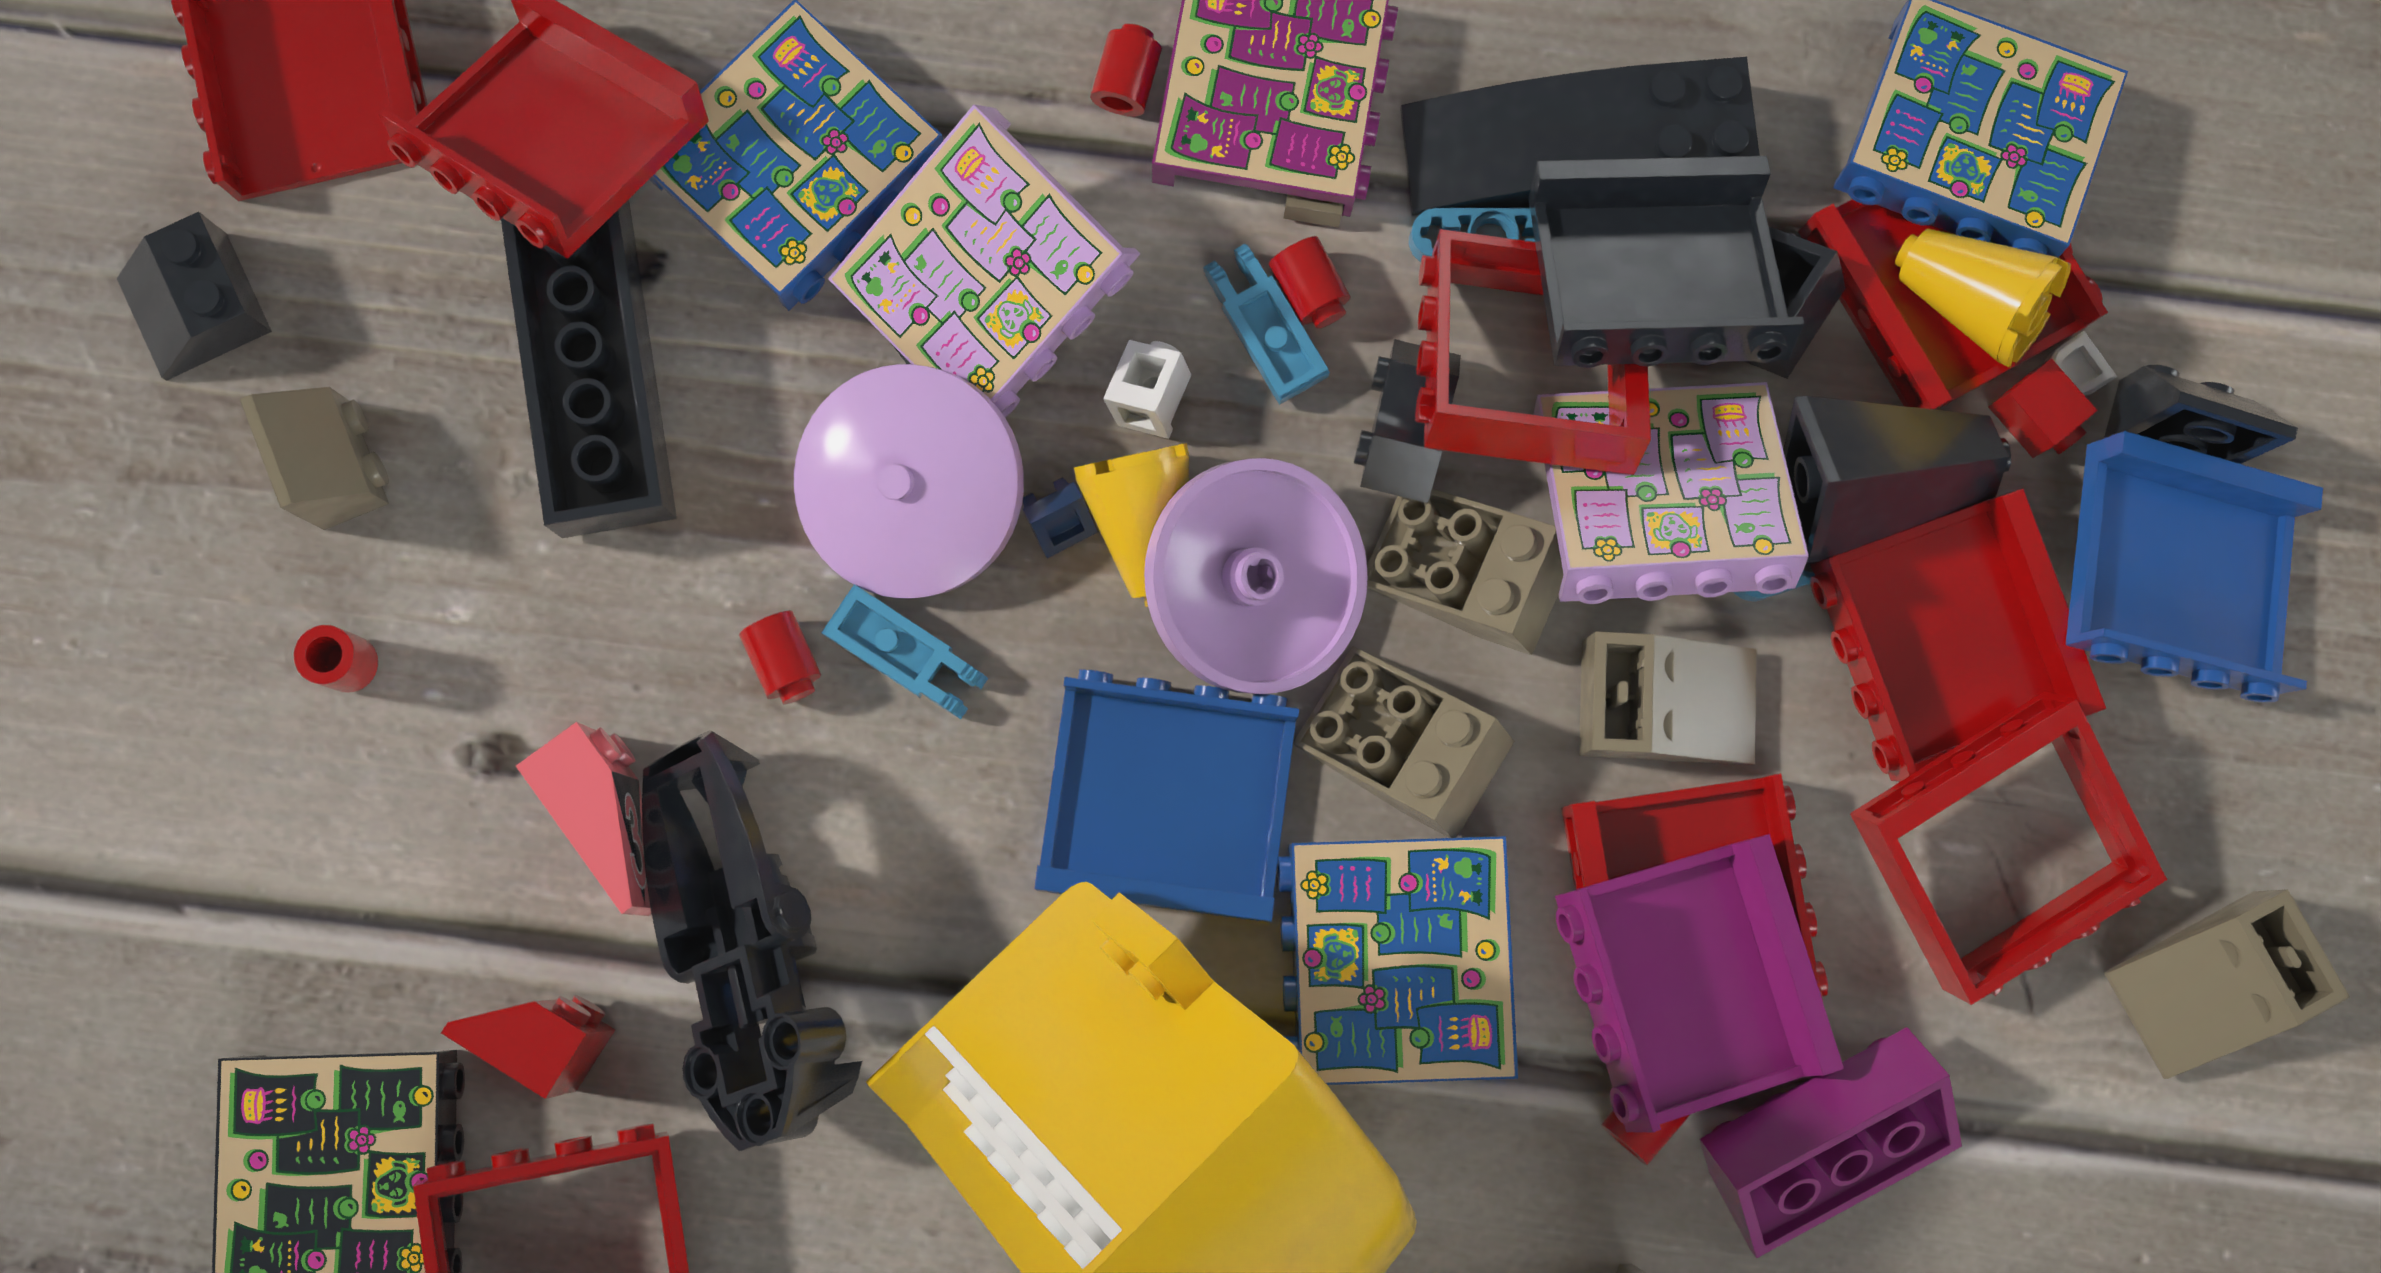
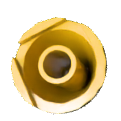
(1984, 288)
(1127, 501)

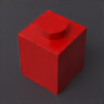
(2044, 410)

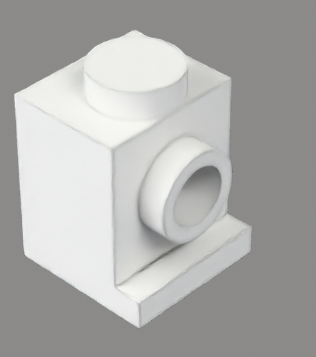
(1147, 387)

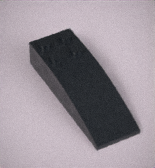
(1486, 141)

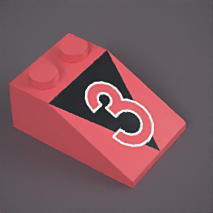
(598, 806)

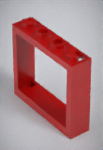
(1504, 434)
(1962, 771)
(569, 1156)

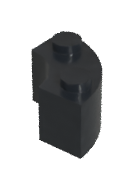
(1395, 448)

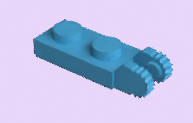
(1268, 328)
(898, 648)

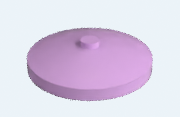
(908, 481)
(1256, 576)

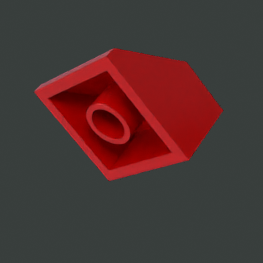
(537, 1043)

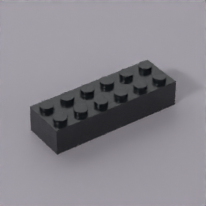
(590, 381)

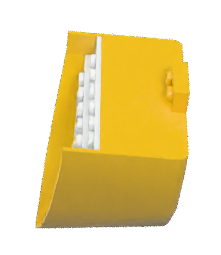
(1138, 1113)

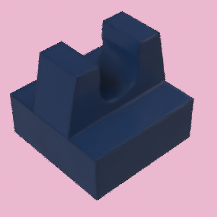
(1059, 518)

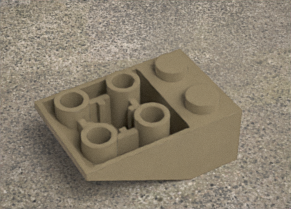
(1470, 567)
(1667, 699)
(1405, 741)
(2227, 982)

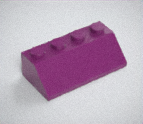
(1833, 1141)

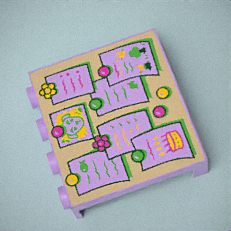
(983, 263)
(1699, 513)

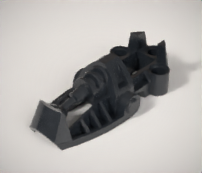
(739, 943)

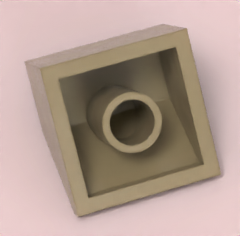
(317, 454)

